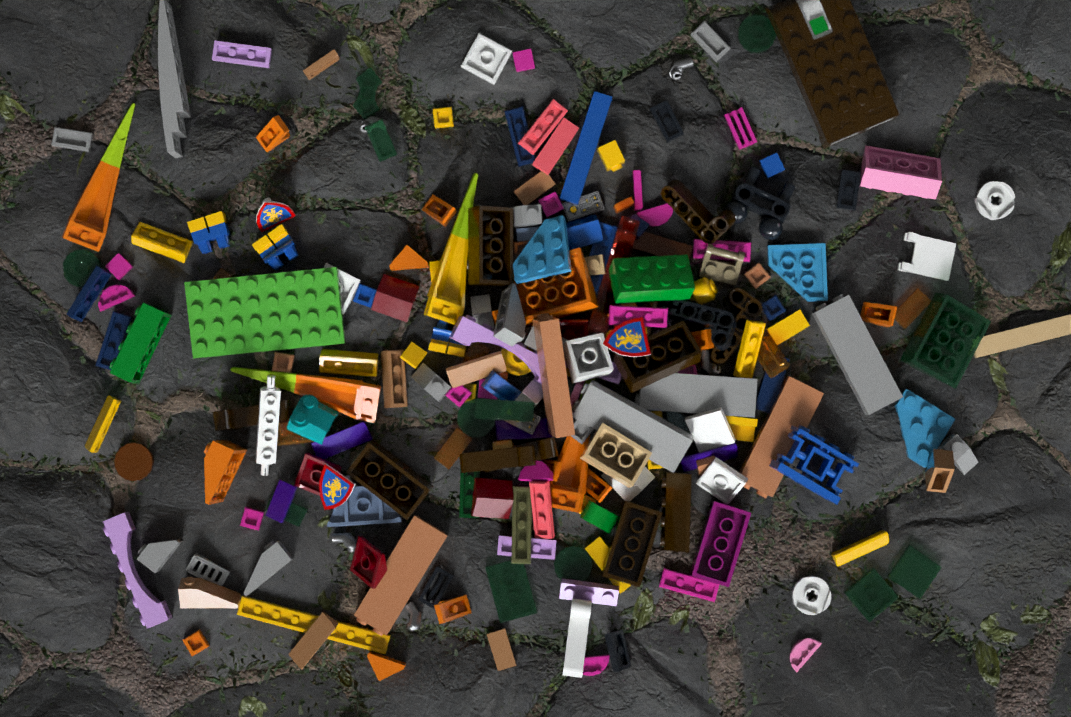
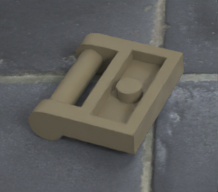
(721, 270)

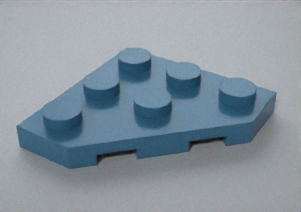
(545, 253)
(802, 268)
(921, 426)

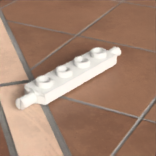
(268, 425)

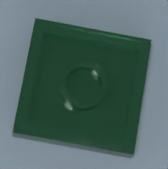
(914, 572)
(871, 595)

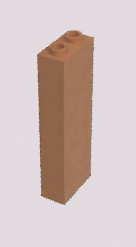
(553, 375)
(792, 407)
(404, 572)

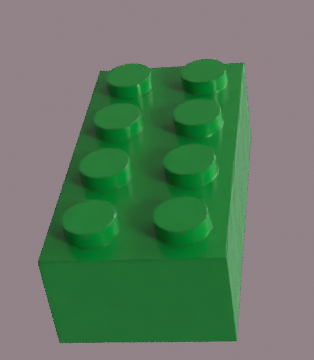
(651, 279)
(140, 343)

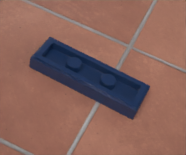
(518, 128)
(89, 294)
(114, 335)
(769, 391)

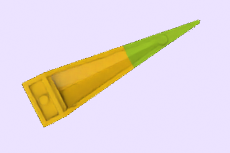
(448, 286)

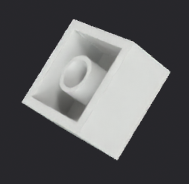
(587, 358)

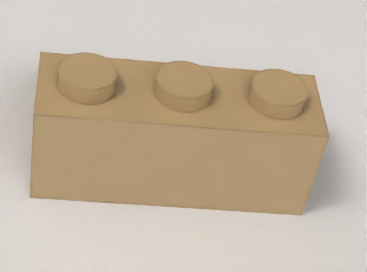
(616, 455)

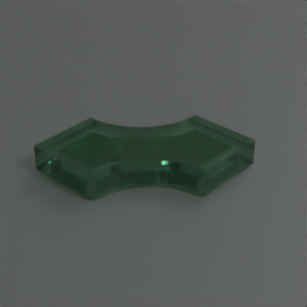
(368, 86)

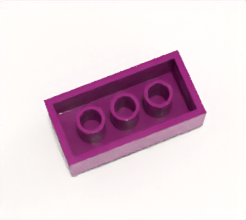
(720, 543)

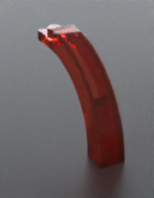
(621, 248)

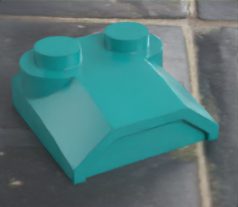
(311, 419)

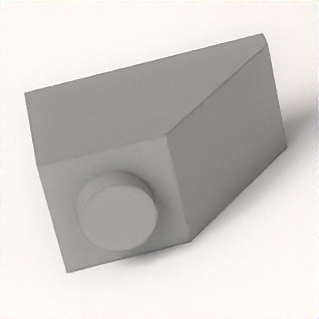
(527, 216)
(431, 382)
(963, 455)
(157, 553)

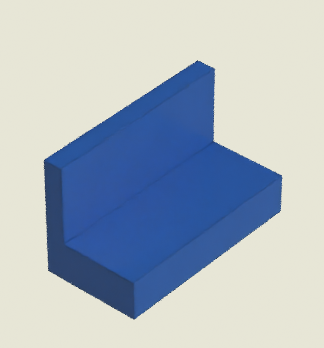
(583, 232)

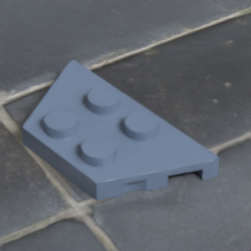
(362, 509)

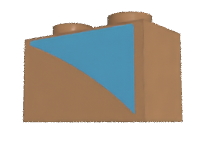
(939, 470)

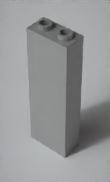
(857, 354)
(700, 394)
(643, 427)

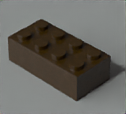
(490, 246)
(670, 352)
(631, 544)

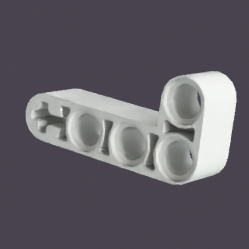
(577, 638)

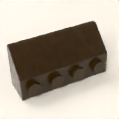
(389, 479)
(676, 512)

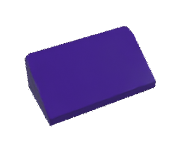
(281, 501)

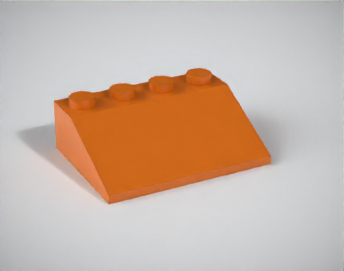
(559, 294)
(220, 468)

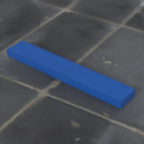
(586, 148)

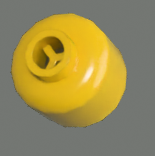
(704, 291)

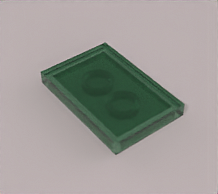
(511, 590)

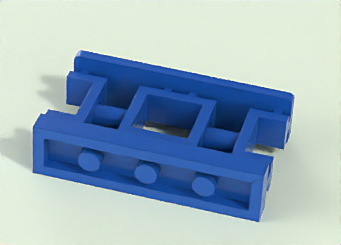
(807, 477)

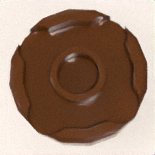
(134, 461)

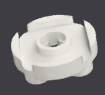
(995, 189)
(820, 589)

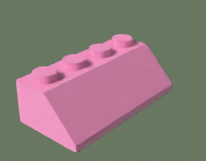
(901, 172)

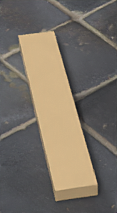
(1024, 336)

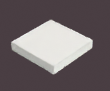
(486, 58)
(710, 429)
(721, 481)

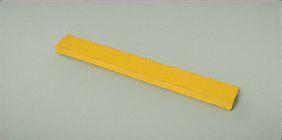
(302, 621)

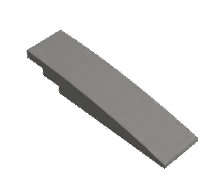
(171, 82)

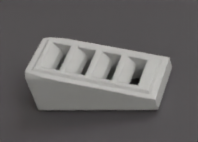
(197, 557)

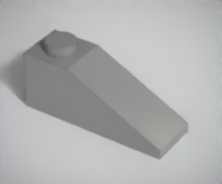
(510, 317)
(270, 562)

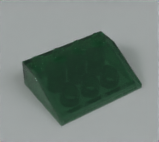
(945, 340)

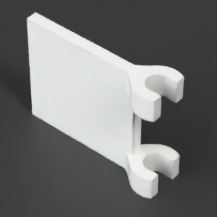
(930, 257)

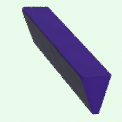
(507, 431)
(342, 441)
(723, 453)

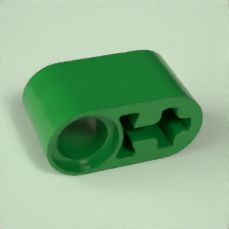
(599, 516)

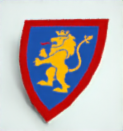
(272, 214)
(629, 339)
(334, 487)

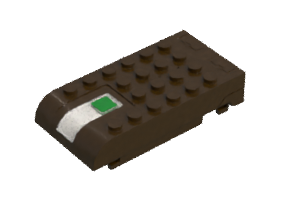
(833, 67)

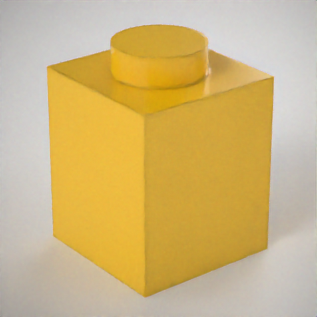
(611, 156)

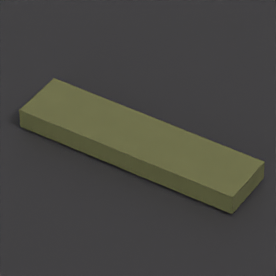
(521, 525)

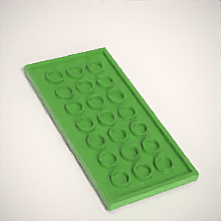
(265, 312)

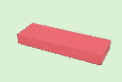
(543, 127)
(555, 146)
(542, 509)

